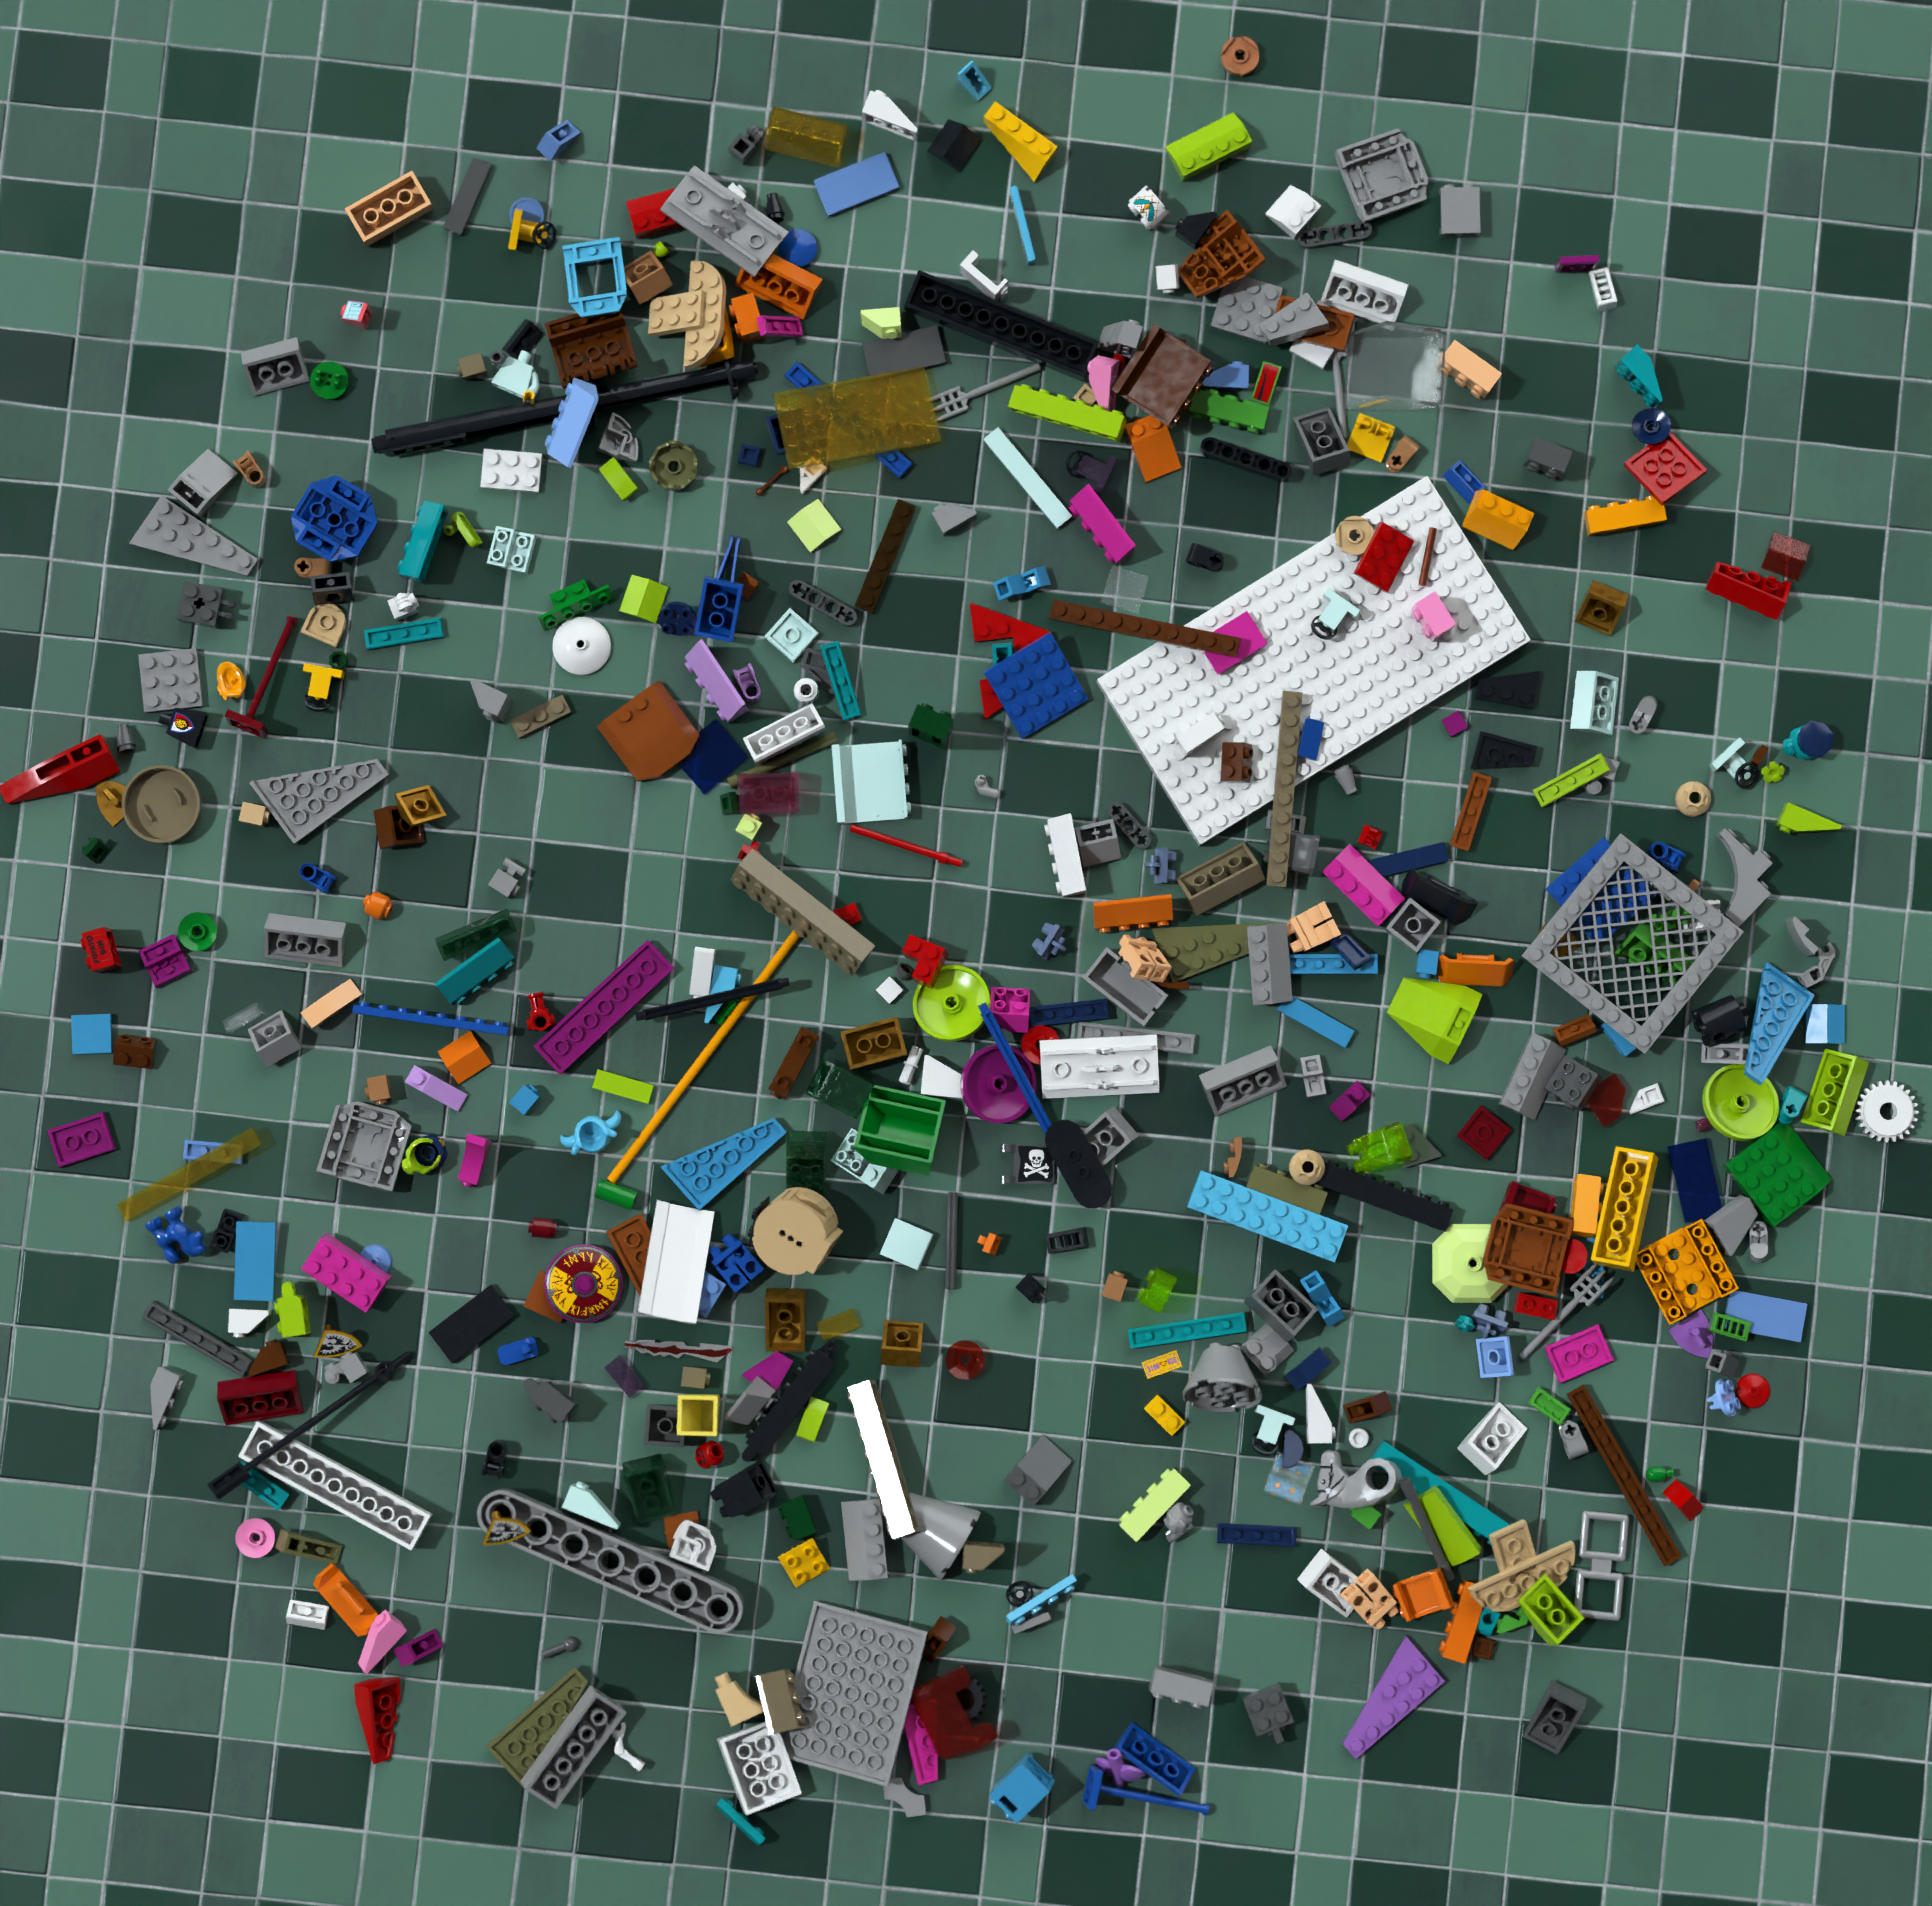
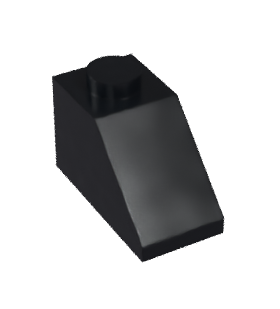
(1194, 227)

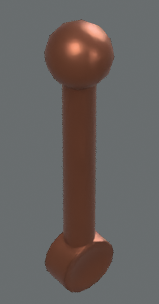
(783, 469)

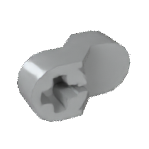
(1638, 722)
(1758, 1232)

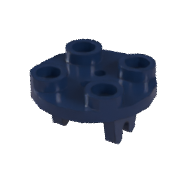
(686, 619)

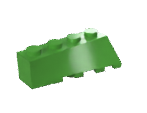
(1229, 410)
(1638, 948)

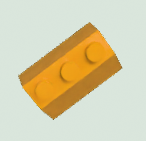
(1497, 519)

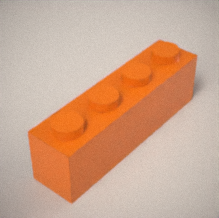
(1462, 1625)

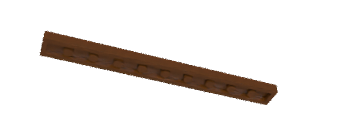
(1145, 628)
(1623, 1475)

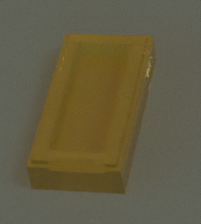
(838, 1324)

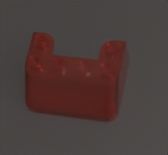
(945, 1718)

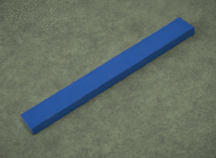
(892, 460)

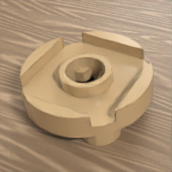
(1345, 528)

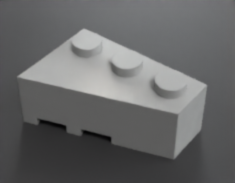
(1121, 338)

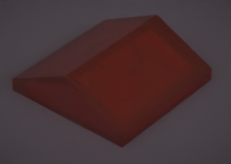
(1785, 556)

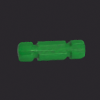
(725, 1011)

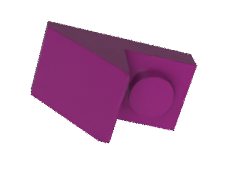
(1349, 1101)

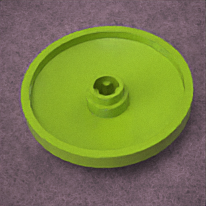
(953, 986)
(1739, 1105)

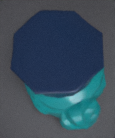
(1809, 741)

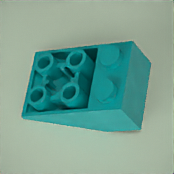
(1639, 372)

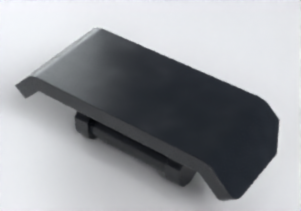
(1437, 897)

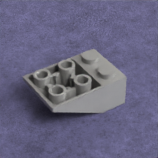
(202, 482)

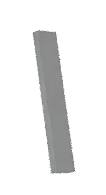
(1165, 1040)

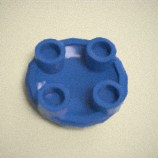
(798, 247)

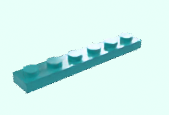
(1187, 1330)

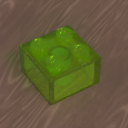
(1156, 1290)

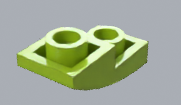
(618, 479)
(812, 1419)

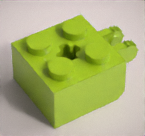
(292, 1312)

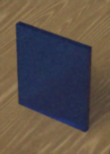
(712, 757)

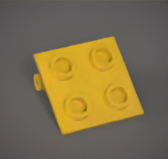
(1370, 437)
(803, 1562)

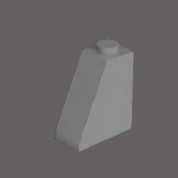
(1731, 1223)

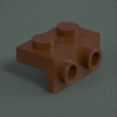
(1236, 762)
(134, 1051)

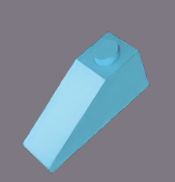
(723, 979)

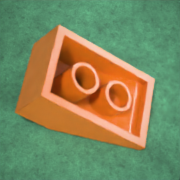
(1152, 447)

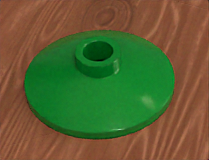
(188, 927)

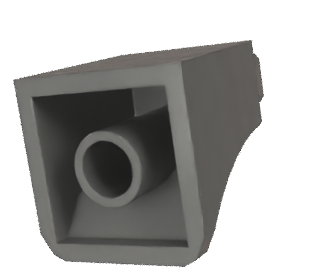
(1301, 853)

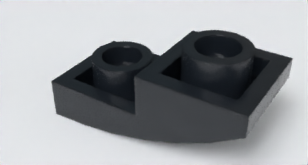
(226, 1231)

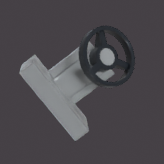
(1020, 1598)

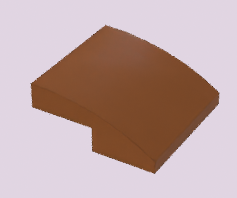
(537, 1300)

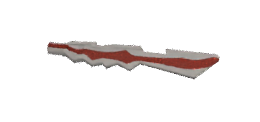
(676, 1348)

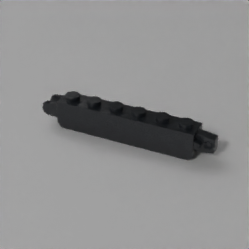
(791, 1402)

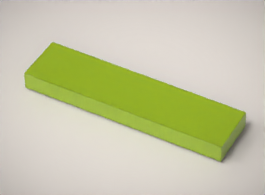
(1571, 780)

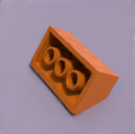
(782, 285)
(1133, 912)

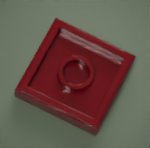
(1483, 1132)

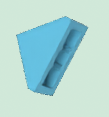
(974, 81)

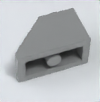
(951, 517)

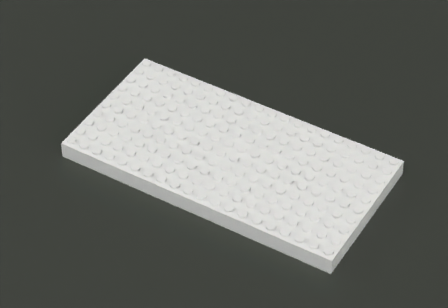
(1354, 683)

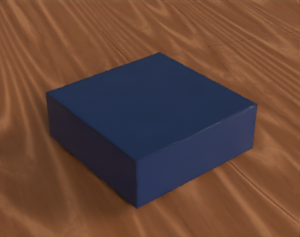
(749, 455)

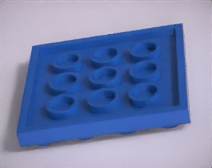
(1035, 685)
(1571, 878)

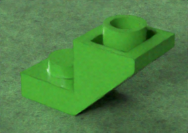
(1507, 1623)

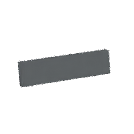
(467, 196)

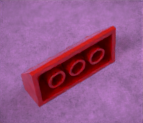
(646, 214)

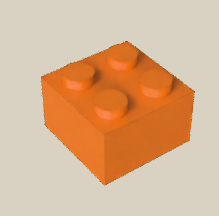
(745, 311)

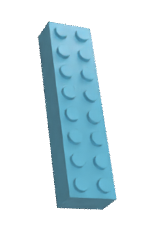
(1267, 1216)

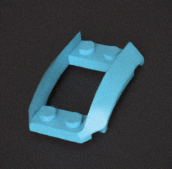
(593, 252)

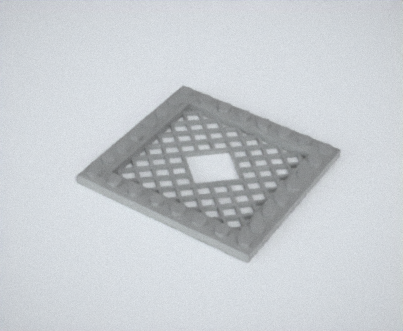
(1725, 937)

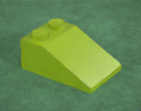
(1549, 1611)

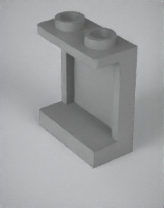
(1459, 211)

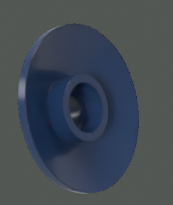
(1651, 418)

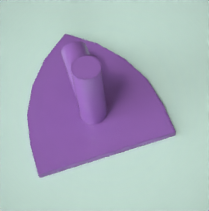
(1693, 1335)

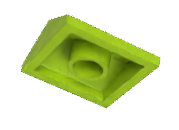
(643, 598)

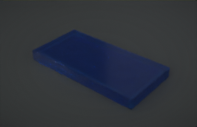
(1694, 1179)

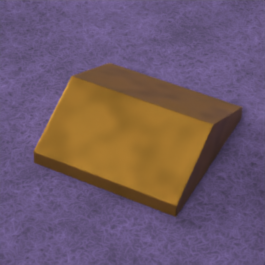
(419, 806)

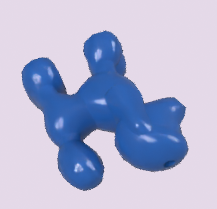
(177, 1231)

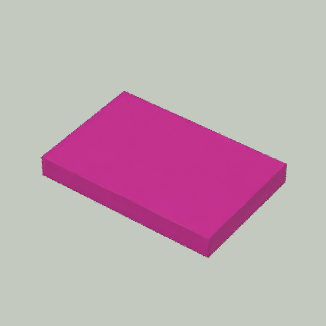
(1251, 641)
(1578, 1353)

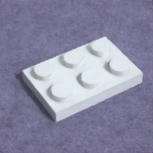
(511, 470)

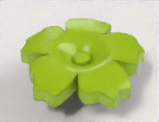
(1773, 772)

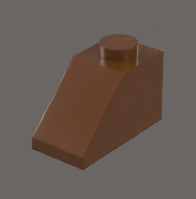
(270, 1357)
(1367, 1407)
(937, 1638)

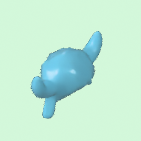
(592, 1134)

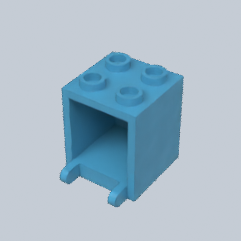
(1021, 1788)

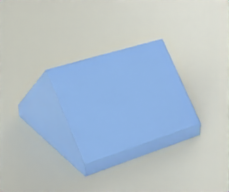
(1494, 1357)

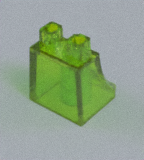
(1380, 1148)

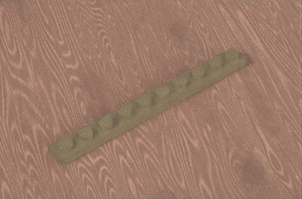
(1284, 789)

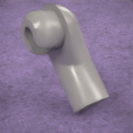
(983, 787)

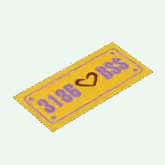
(1161, 1364)

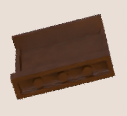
(1163, 376)

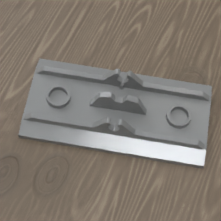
(724, 221)

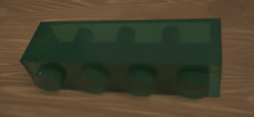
(475, 934)

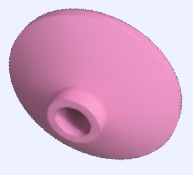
(245, 1540)

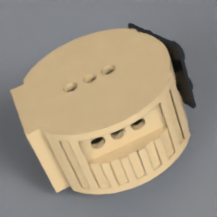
(794, 1231)

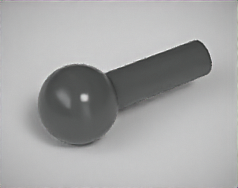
(569, 1644)

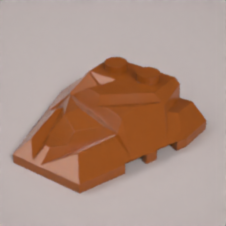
(1221, 257)

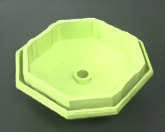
(1451, 1265)

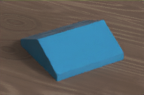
(1825, 1024)

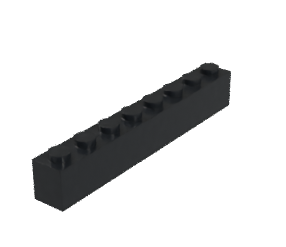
(1383, 1195)

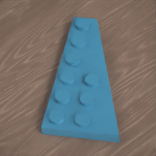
(714, 1167)

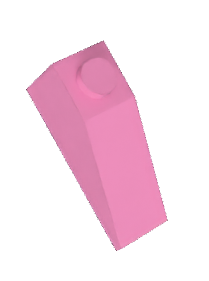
(1102, 377)
(381, 1637)

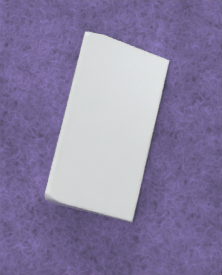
(307, 1614)

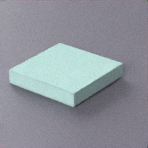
(791, 635)

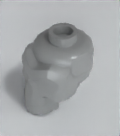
(1178, 1520)

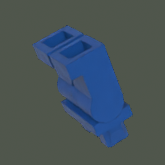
(733, 1257)

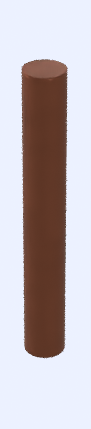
(1427, 556)

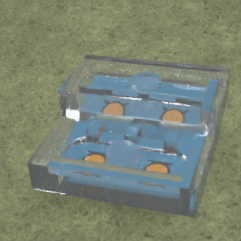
(1288, 1482)

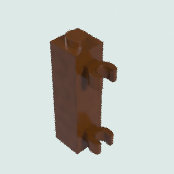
(793, 1063)

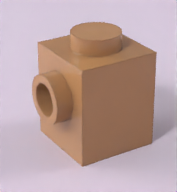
(378, 1089)

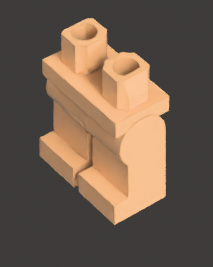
(1304, 928)
(1144, 959)
(1373, 1606)

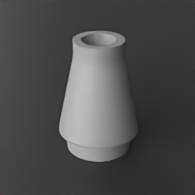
(1346, 779)

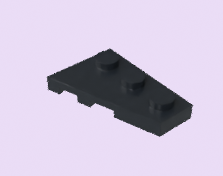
(1510, 690)

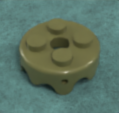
(673, 452)

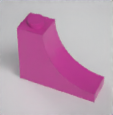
(474, 1159)

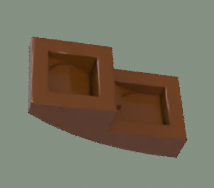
(1172, 986)

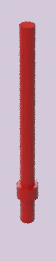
(942, 857)

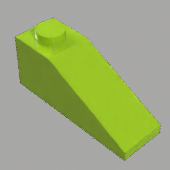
(1799, 820)

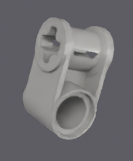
(1574, 1442)

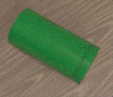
(615, 1194)

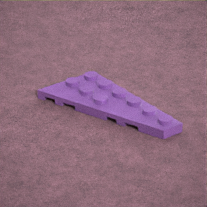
(1398, 1692)

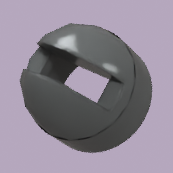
(903, 971)

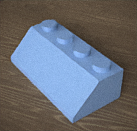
(572, 421)

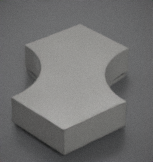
(911, 1802)

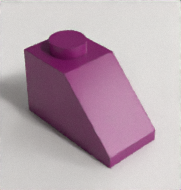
(418, 1647)

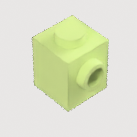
(749, 826)

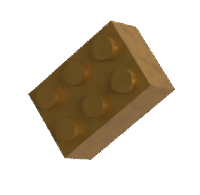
(873, 1043)

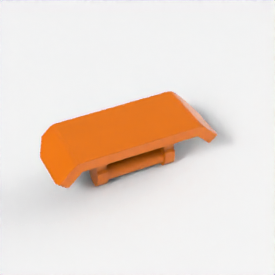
(1474, 970)
(345, 1599)

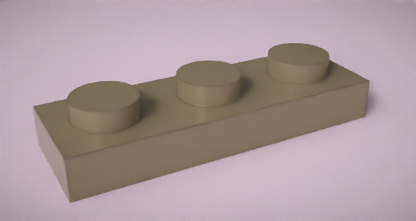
(540, 716)

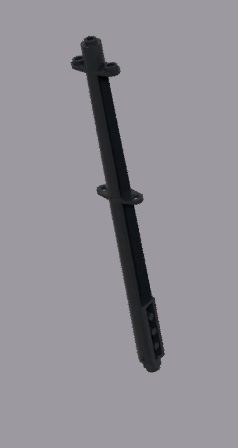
(462, 427)

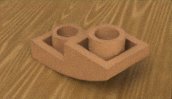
(1232, 1163)

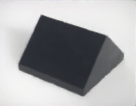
(954, 144)

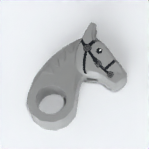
(1354, 1491)

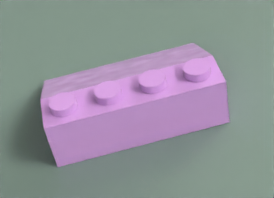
(715, 682)

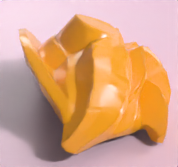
(230, 680)

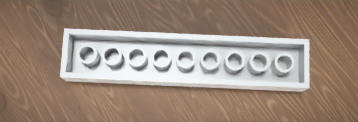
(338, 1486)

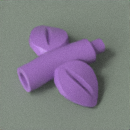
(1117, 1770)

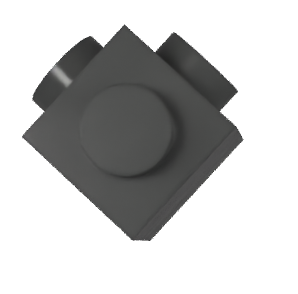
(1722, 1363)

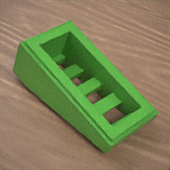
(1714, 1323)

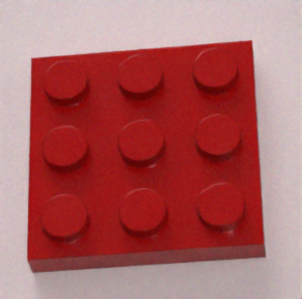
(1665, 468)

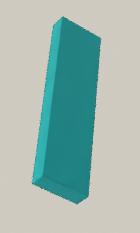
(403, 633)
(840, 680)

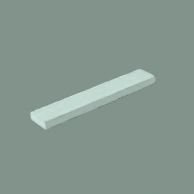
(1027, 478)

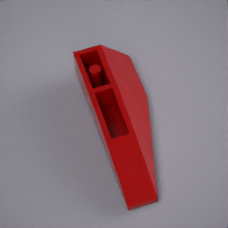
(64, 772)

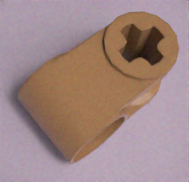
(1403, 452)
(248, 468)
(316, 567)

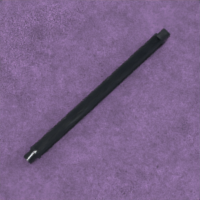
(712, 999)

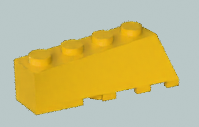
(1020, 140)

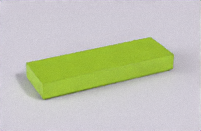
(623, 1086)

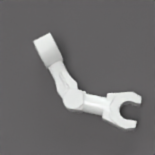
(619, 1748)

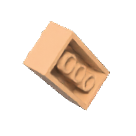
(389, 208)

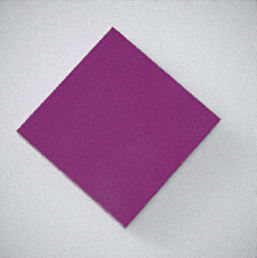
(1576, 263)

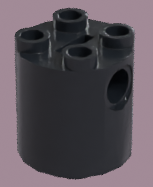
(1720, 1020)

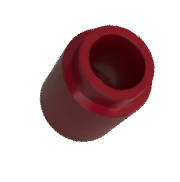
(542, 1228)

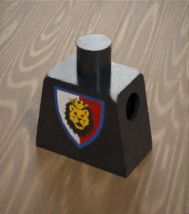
(185, 725)

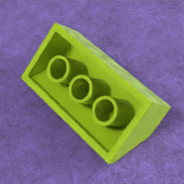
(1208, 146)
(1834, 1092)

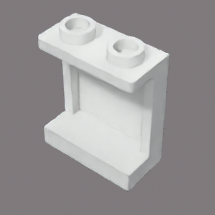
(968, 270)

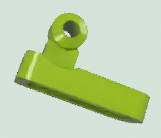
(461, 524)

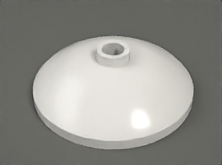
(590, 656)

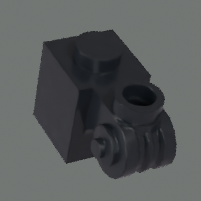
(1031, 1289)

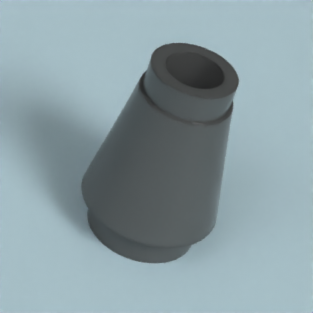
(125, 740)

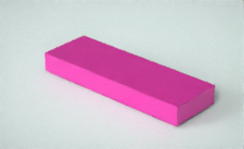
(779, 326)

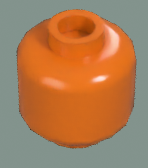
(377, 905)

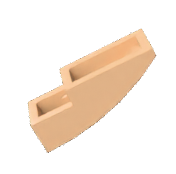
(331, 1004)

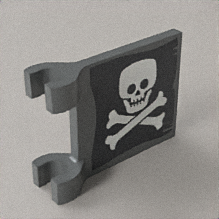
(1030, 1165)

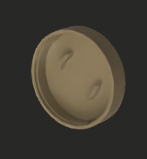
(162, 804)

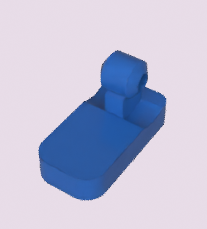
(518, 1351)

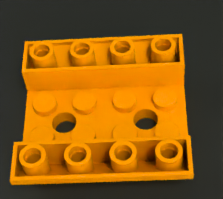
(1697, 1263)

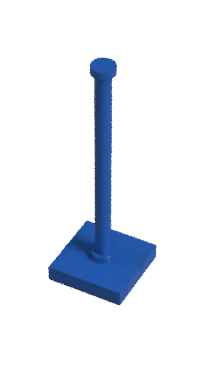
(1094, 1787)

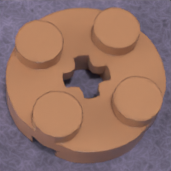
(1239, 45)

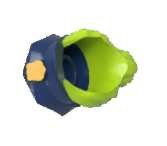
(424, 1155)

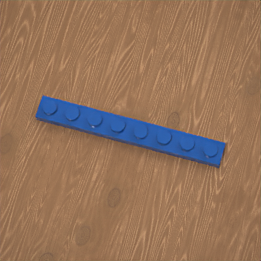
(422, 1017)

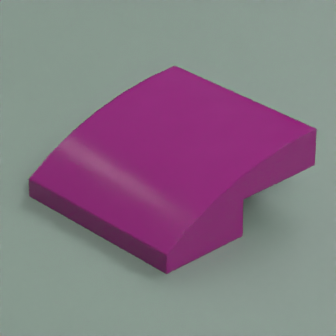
(165, 961)

